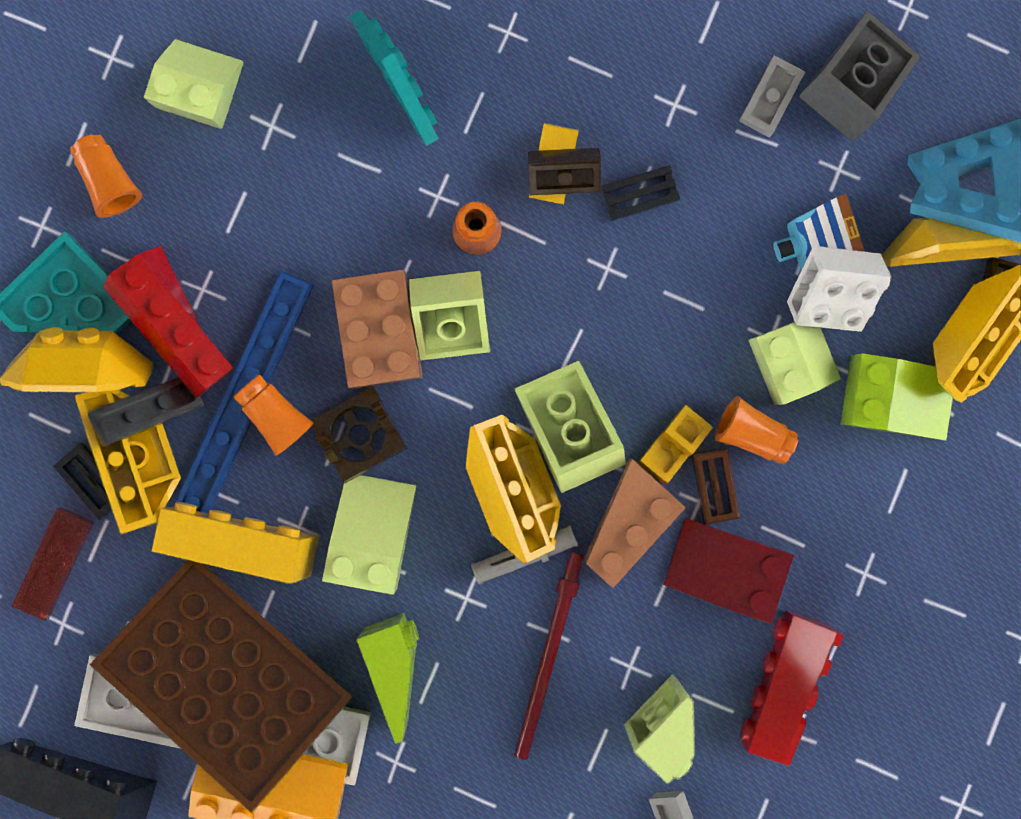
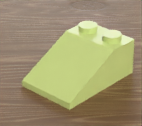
(571, 426)
(370, 534)

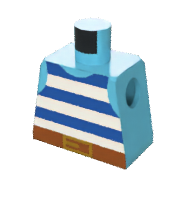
(825, 226)

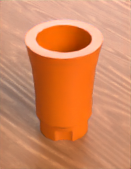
(104, 177)
(478, 241)
(272, 414)
(755, 432)

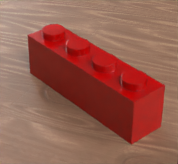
(159, 309)
(788, 686)

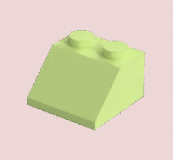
(194, 83)
(449, 315)
(794, 362)

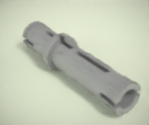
(508, 562)

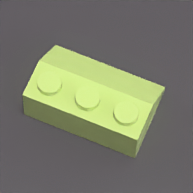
(664, 730)

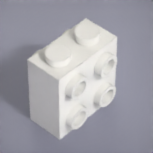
(838, 288)

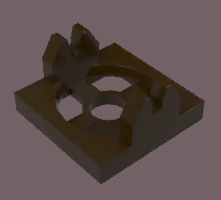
(325, 424)

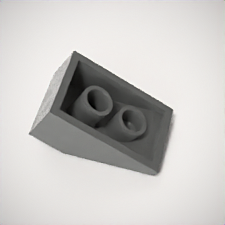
(860, 77)

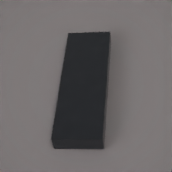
(143, 411)

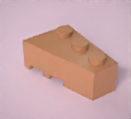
(631, 524)

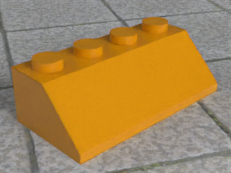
(306, 792)

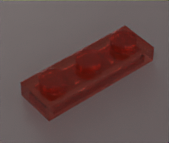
(52, 563)

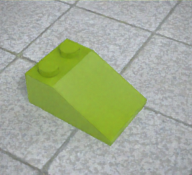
(895, 397)
(390, 659)

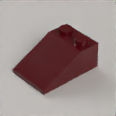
(728, 570)

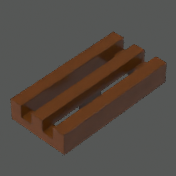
(697, 460)

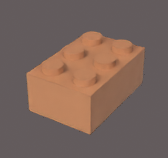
(377, 329)

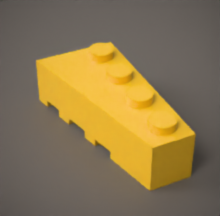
(235, 544)

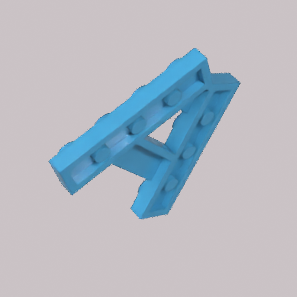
(945, 201)

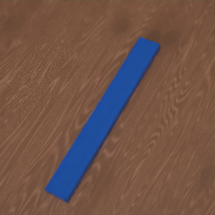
(229, 422)

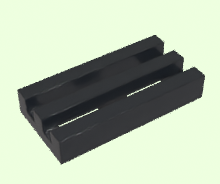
(634, 180)
(78, 488)

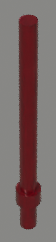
(567, 588)

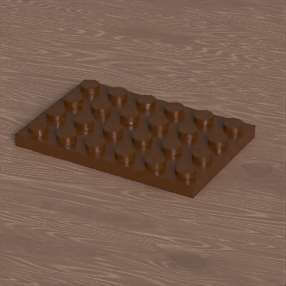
(221, 683)

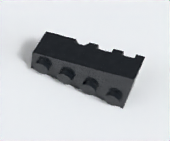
(70, 785)

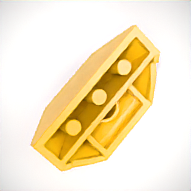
(936, 241)
(979, 335)
(77, 363)
(134, 471)
(513, 488)

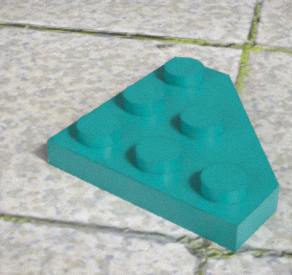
(393, 65)
(61, 292)

